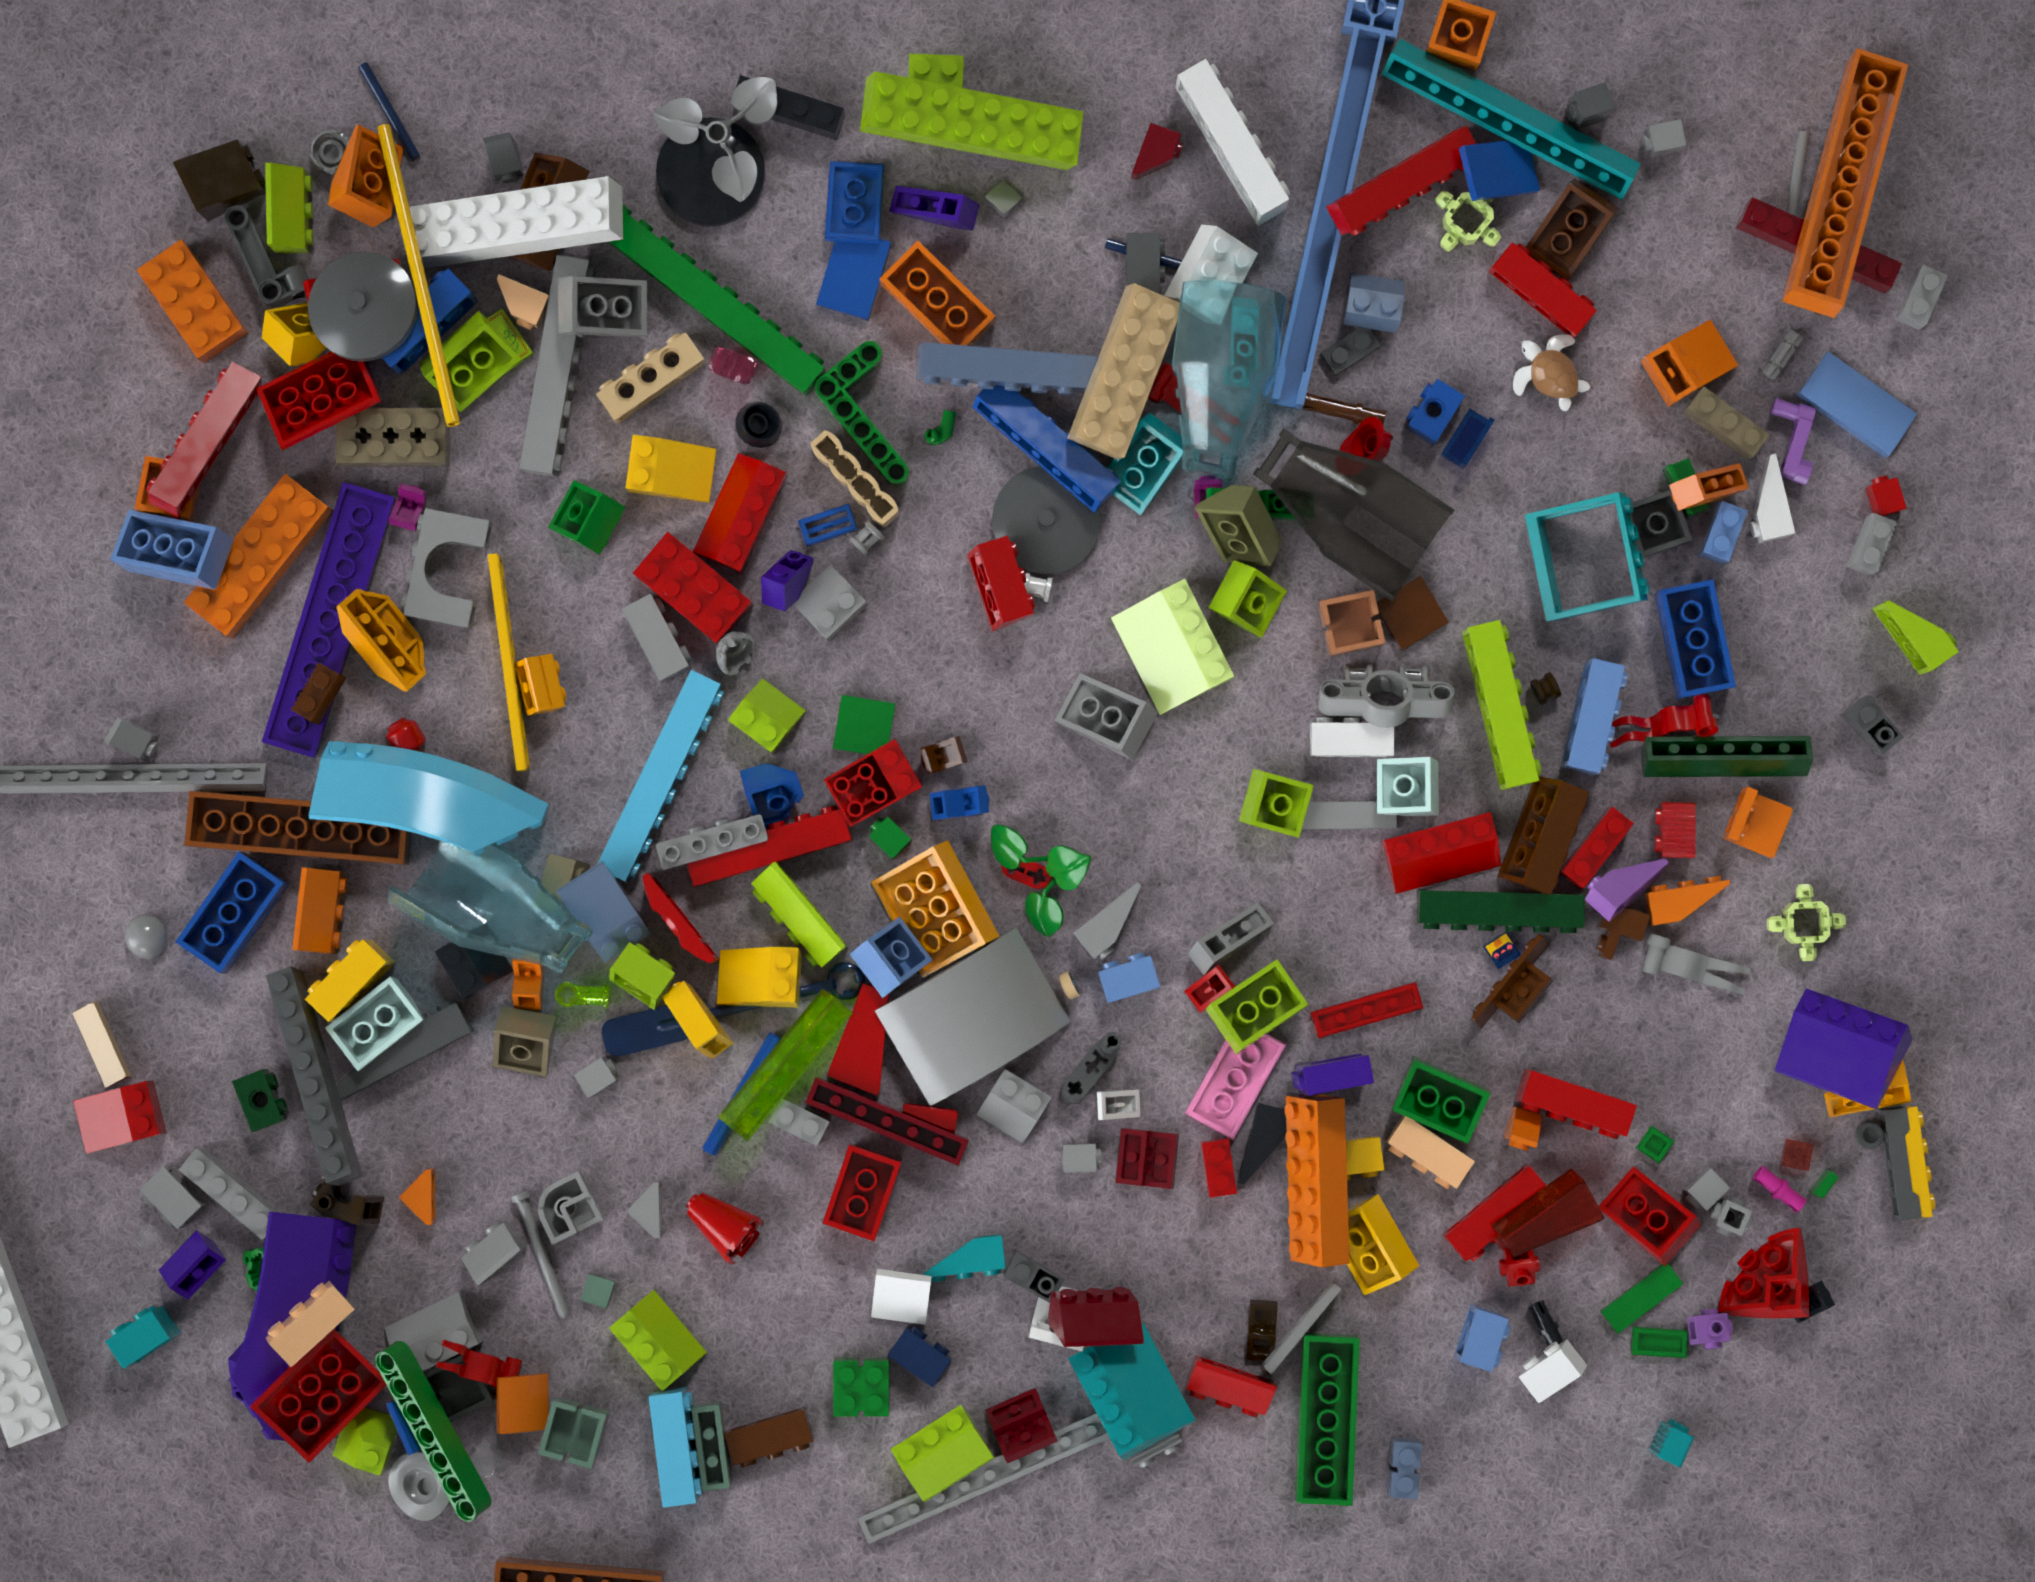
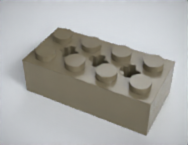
(405, 451)

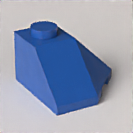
(771, 791)

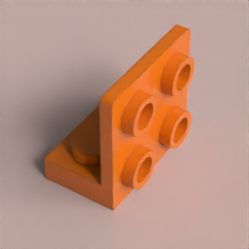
(1757, 823)

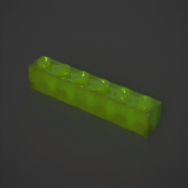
(785, 1064)

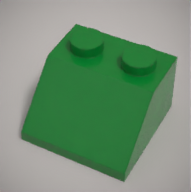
(587, 517)

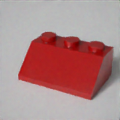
(1001, 582)
(1230, 1386)

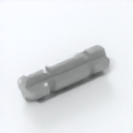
(1782, 355)

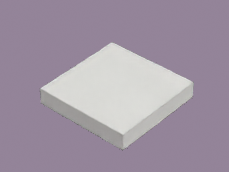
(901, 1296)

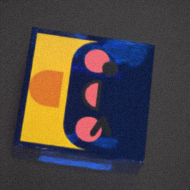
(1501, 950)

